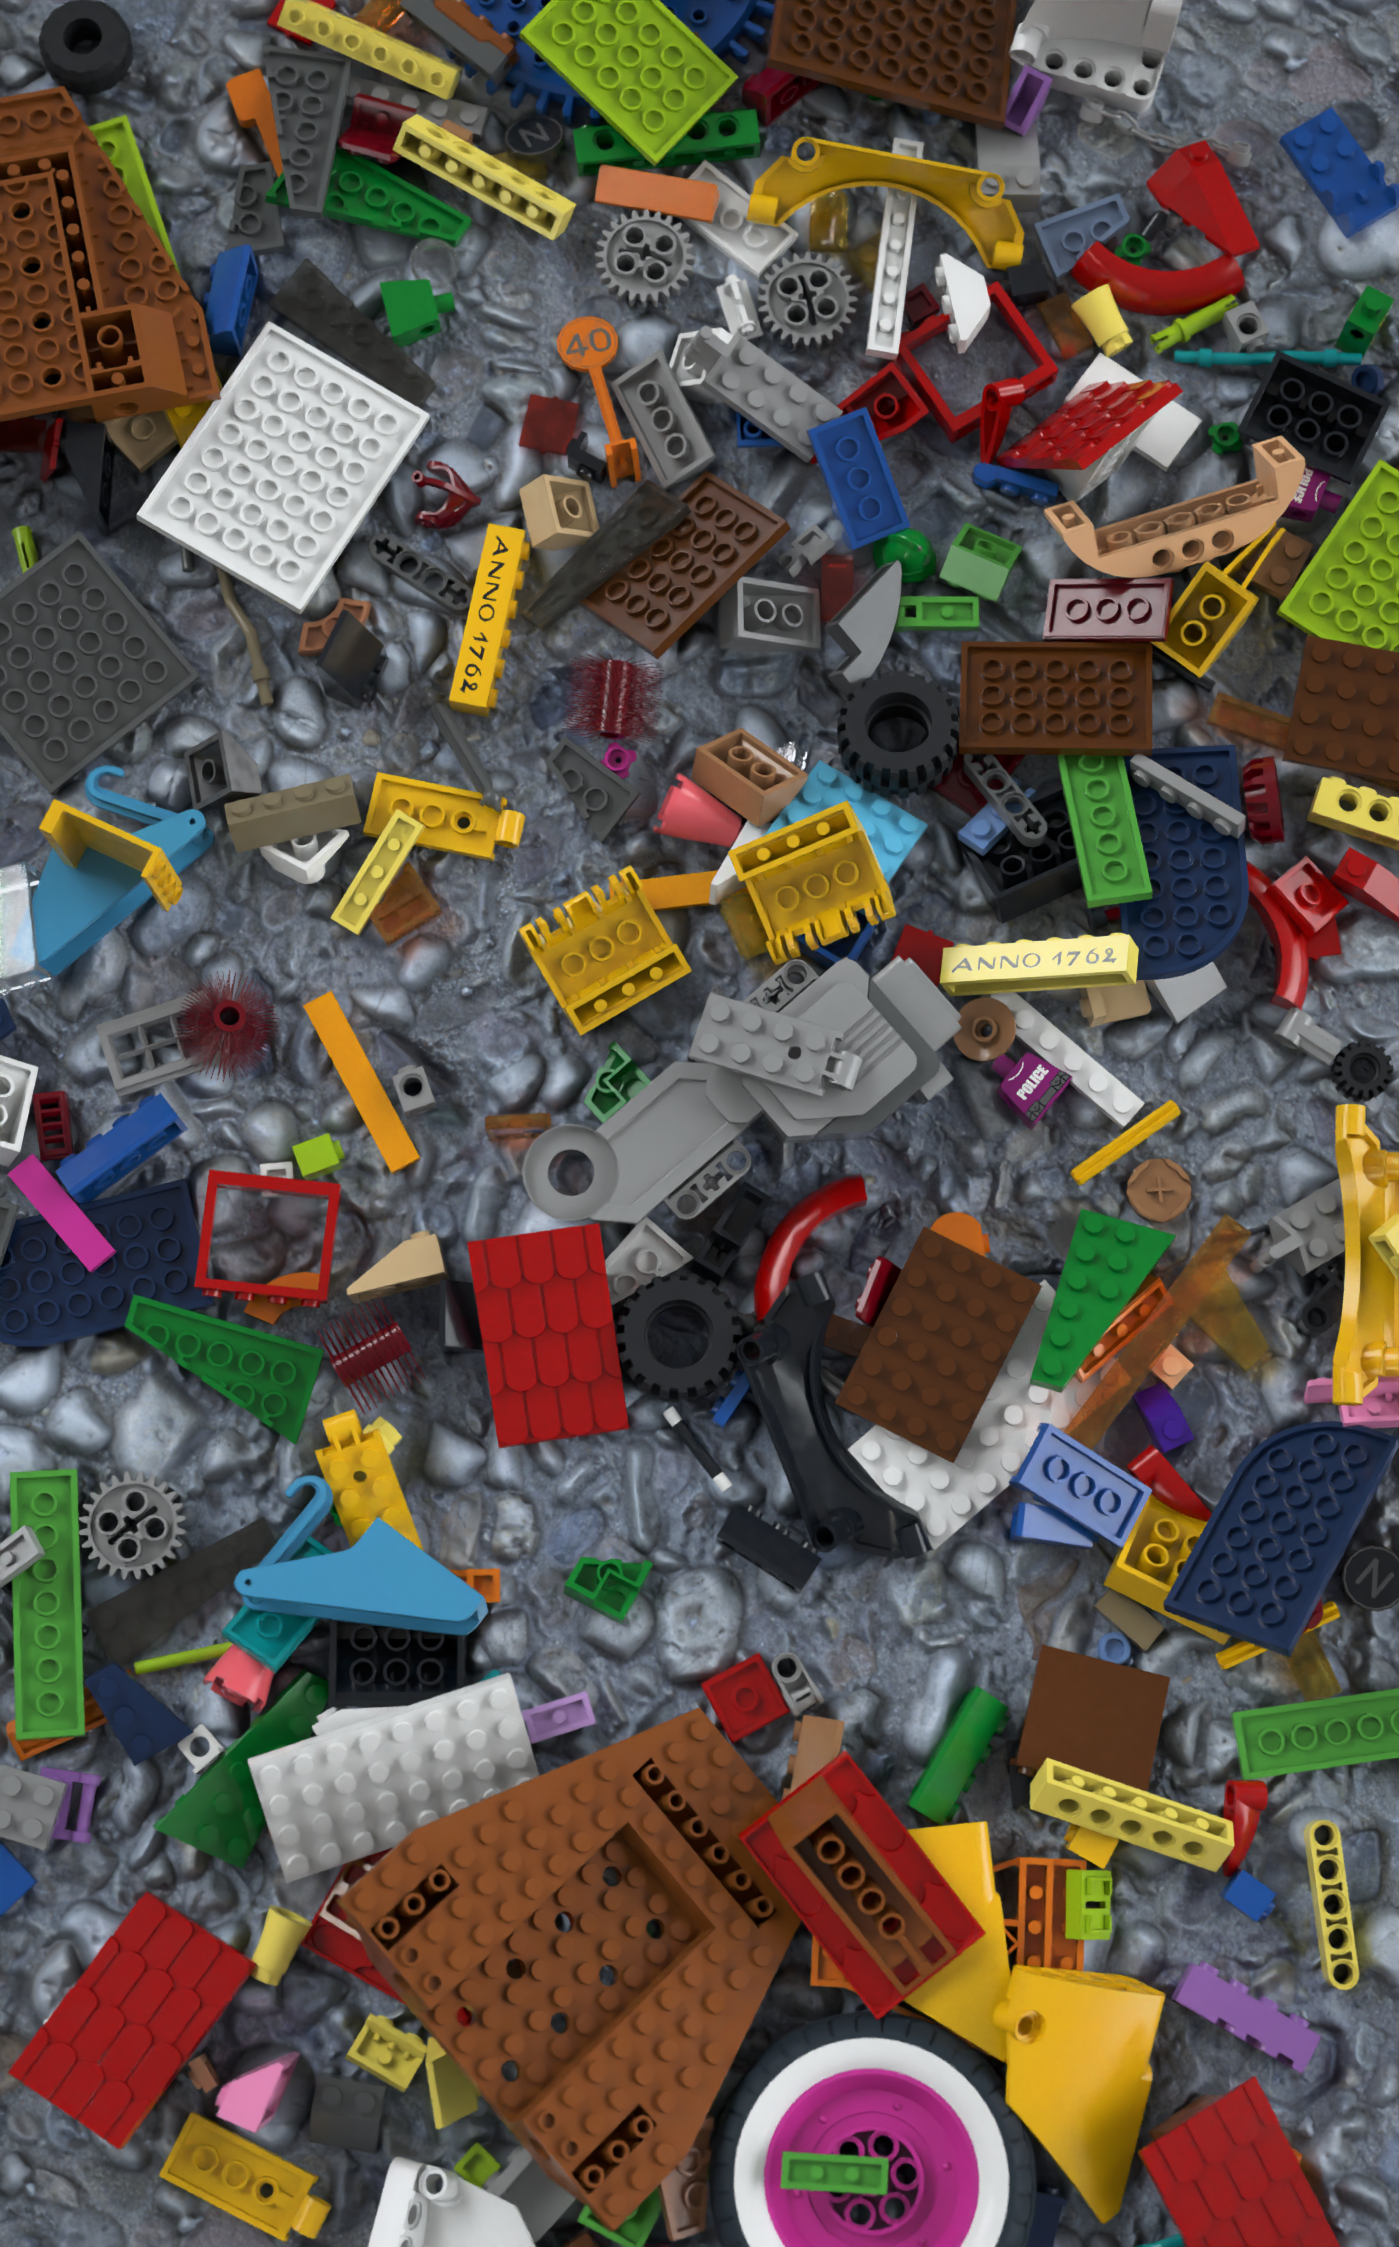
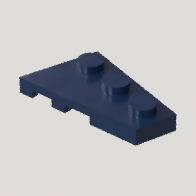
(134, 1714)

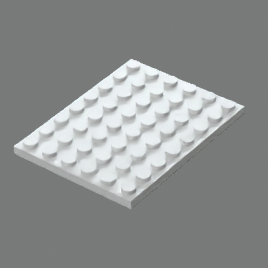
(283, 467)

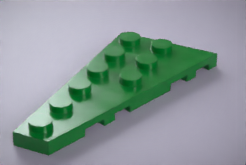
(380, 200)
(1097, 1282)
(224, 1807)

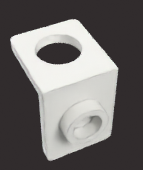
(201, 1763)

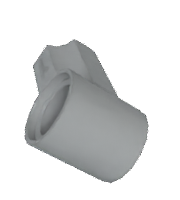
(1301, 1033)

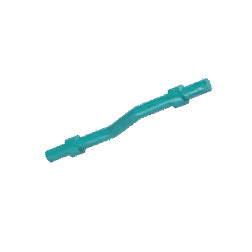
(1206, 357)

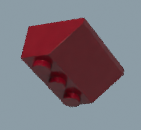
(774, 93)

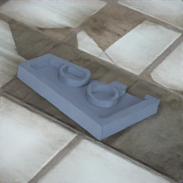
(1073, 232)

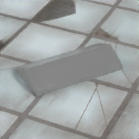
(663, 420)

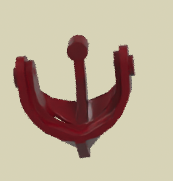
(458, 492)

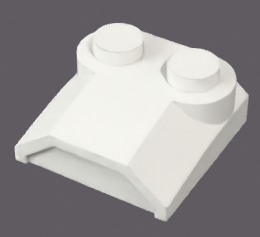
(305, 856)

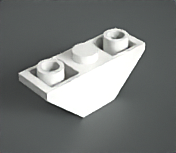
(964, 300)

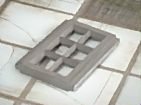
(137, 1022)

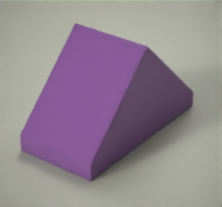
(1027, 99)

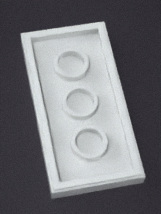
(746, 243)
(1167, 431)

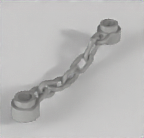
(1093, 111)

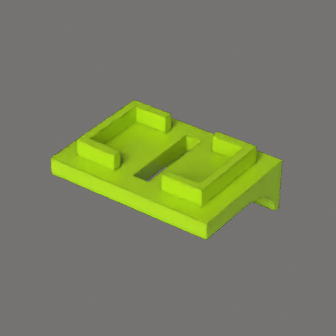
(1085, 1922)

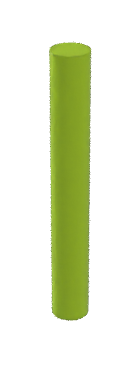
(181, 1658)

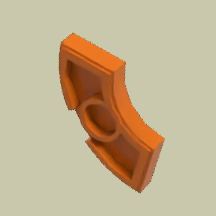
(270, 1312)

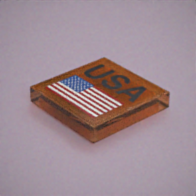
(517, 1126)

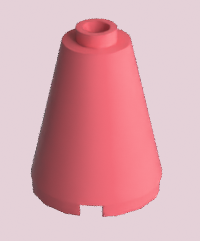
(697, 816)
(240, 1679)

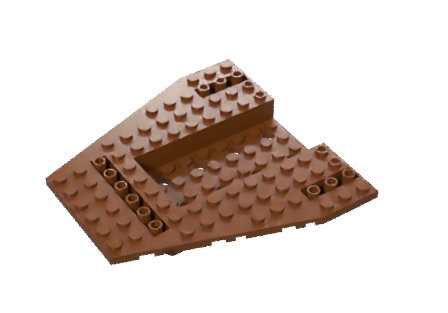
(116, 305)
(639, 2059)

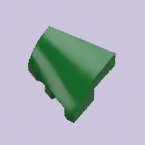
(615, 1084)
(607, 1585)

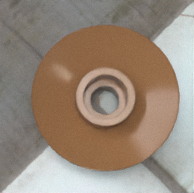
(974, 1018)

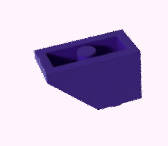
(1162, 1418)

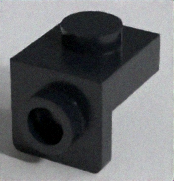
(586, 465)

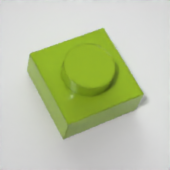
(477, 2165)

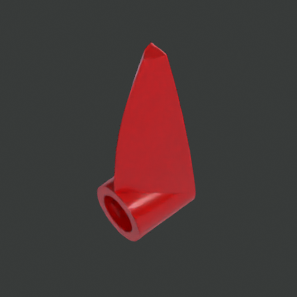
(996, 412)
(1166, 1484)
(1242, 1806)

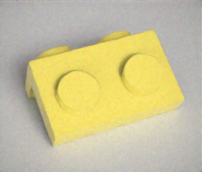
(387, 2052)

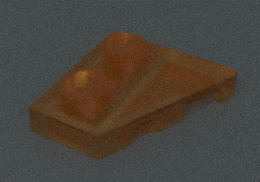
(404, 907)

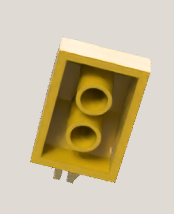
(1213, 610)

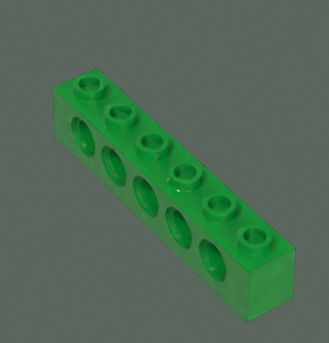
(688, 151)

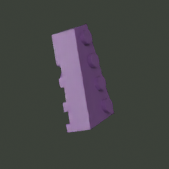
(1246, 2017)

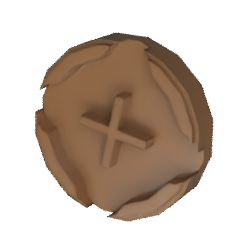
(1159, 1190)

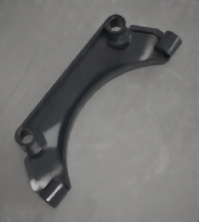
(820, 1472)

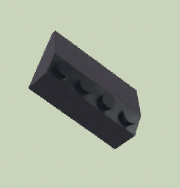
(1316, 414)
(1028, 877)
(392, 1665)

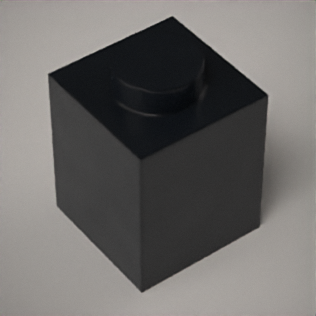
(1026, 284)

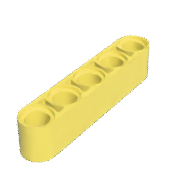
(1341, 1918)

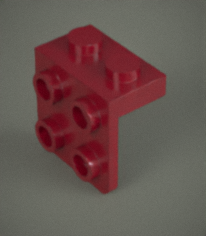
(375, 128)
(881, 1280)

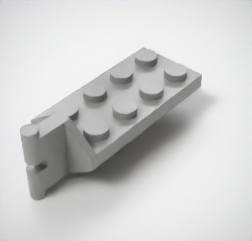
(761, 390)
(1307, 1232)

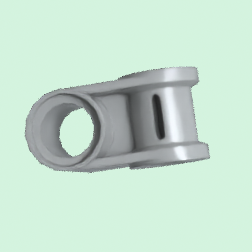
(796, 1685)

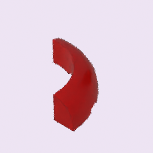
(1156, 290)
(1288, 943)
(794, 1232)

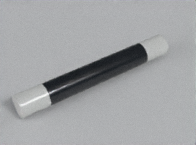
(697, 1449)

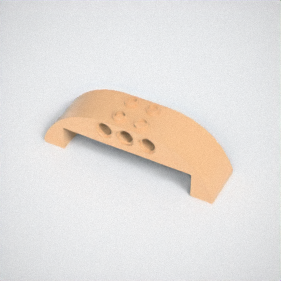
(1190, 529)

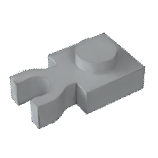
(806, 548)

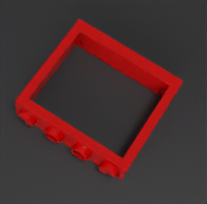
(969, 421)
(274, 1185)

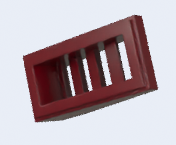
(39, 1101)

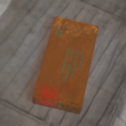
(1064, 326)

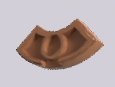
(315, 634)

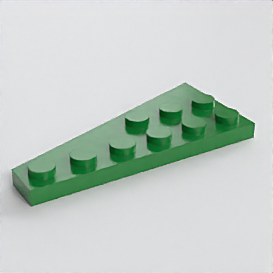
(248, 1366)

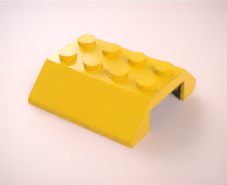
(813, 880)
(604, 952)

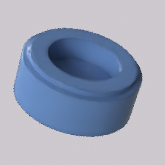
(1113, 1648)

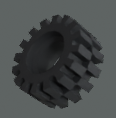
(1375, 1057)

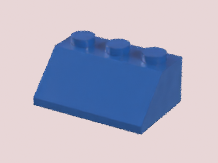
(230, 299)

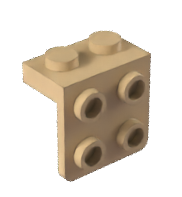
(1114, 1003)

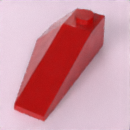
(1201, 193)
(889, 401)

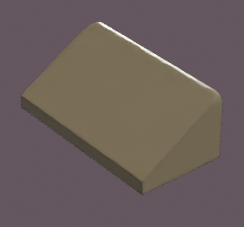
(1129, 1618)

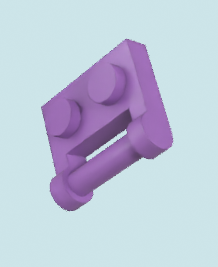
(89, 1781)

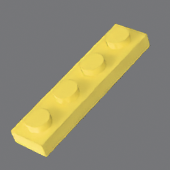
(377, 872)

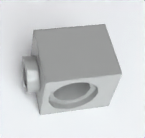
(1245, 317)
(414, 1104)

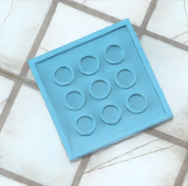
(888, 827)

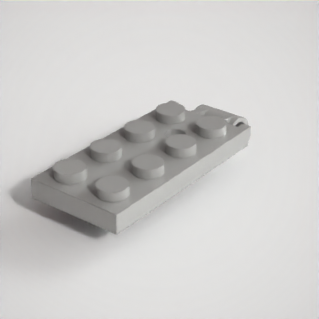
(759, 1044)
(29, 1806)

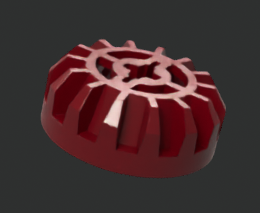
(1263, 801)

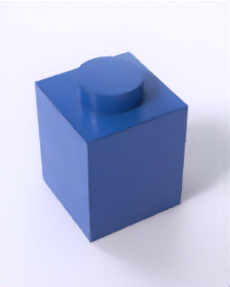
(1248, 1896)

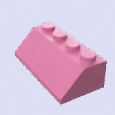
(256, 2095)

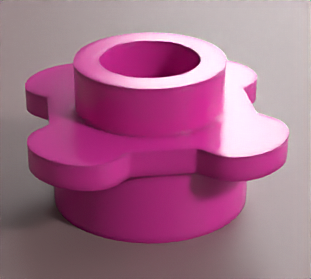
(616, 751)

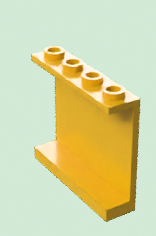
(73, 831)

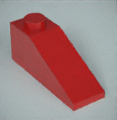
(1368, 883)

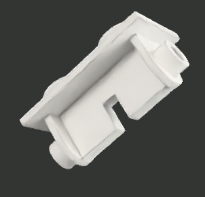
(739, 308)

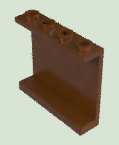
(1092, 1717)

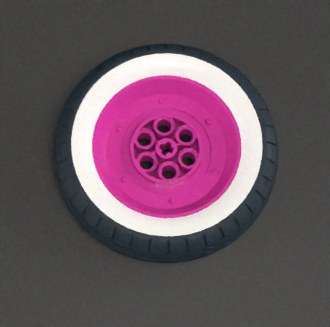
(864, 2081)

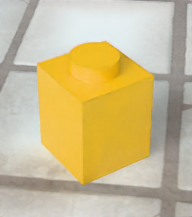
(1090, 1844)

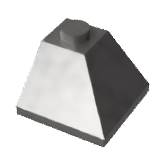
(220, 773)

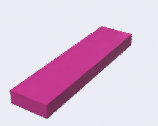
(62, 1213)

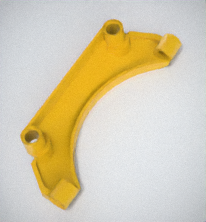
(838, 166)
(1370, 1309)

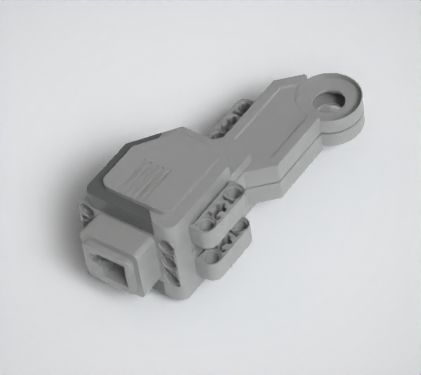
(697, 1110)

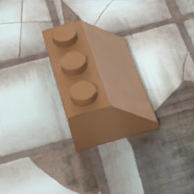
(747, 776)
(817, 1745)

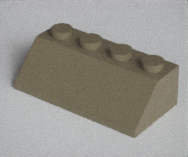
(292, 813)

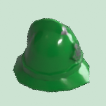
(911, 550)

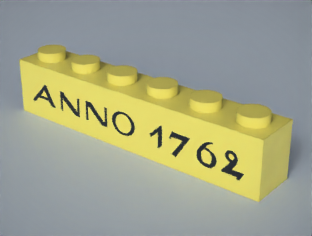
(1039, 965)

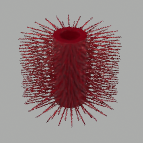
(613, 699)
(226, 1026)
(369, 1354)

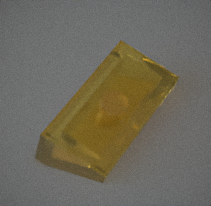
(829, 223)
(1313, 1669)

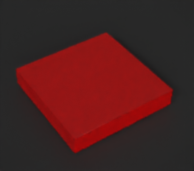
(1307, 896)
(745, 1698)

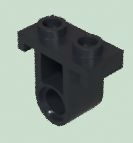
(1326, 1302)

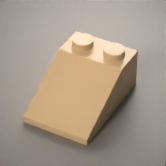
(406, 1268)

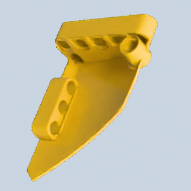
(978, 1979)
(1081, 2071)

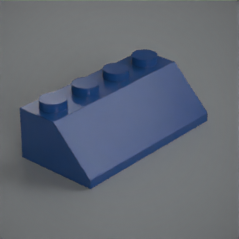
(120, 1149)

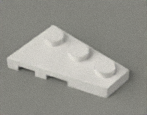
(641, 1257)

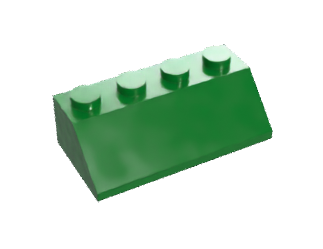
(957, 1755)

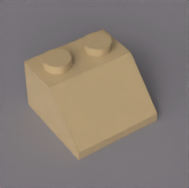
(558, 512)

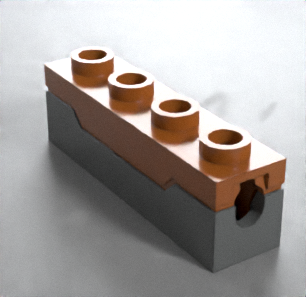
(465, 35)

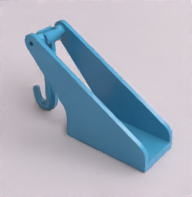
(87, 902)
(373, 1583)

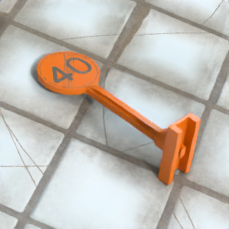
(590, 346)

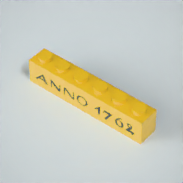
(488, 620)

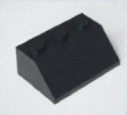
(769, 1547)

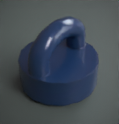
(1368, 378)

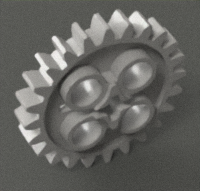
(636, 282)
(834, 295)
(116, 1501)

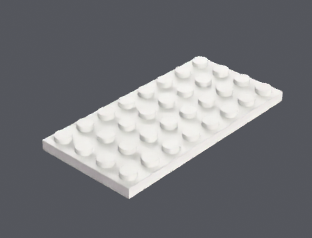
(995, 1448)
(391, 1775)

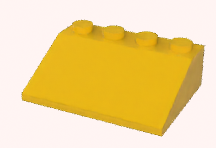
(1155, 1558)

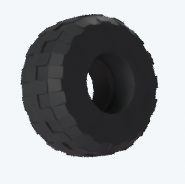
(80, 22)

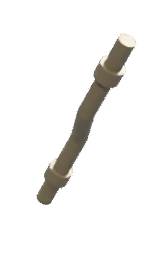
(259, 673)

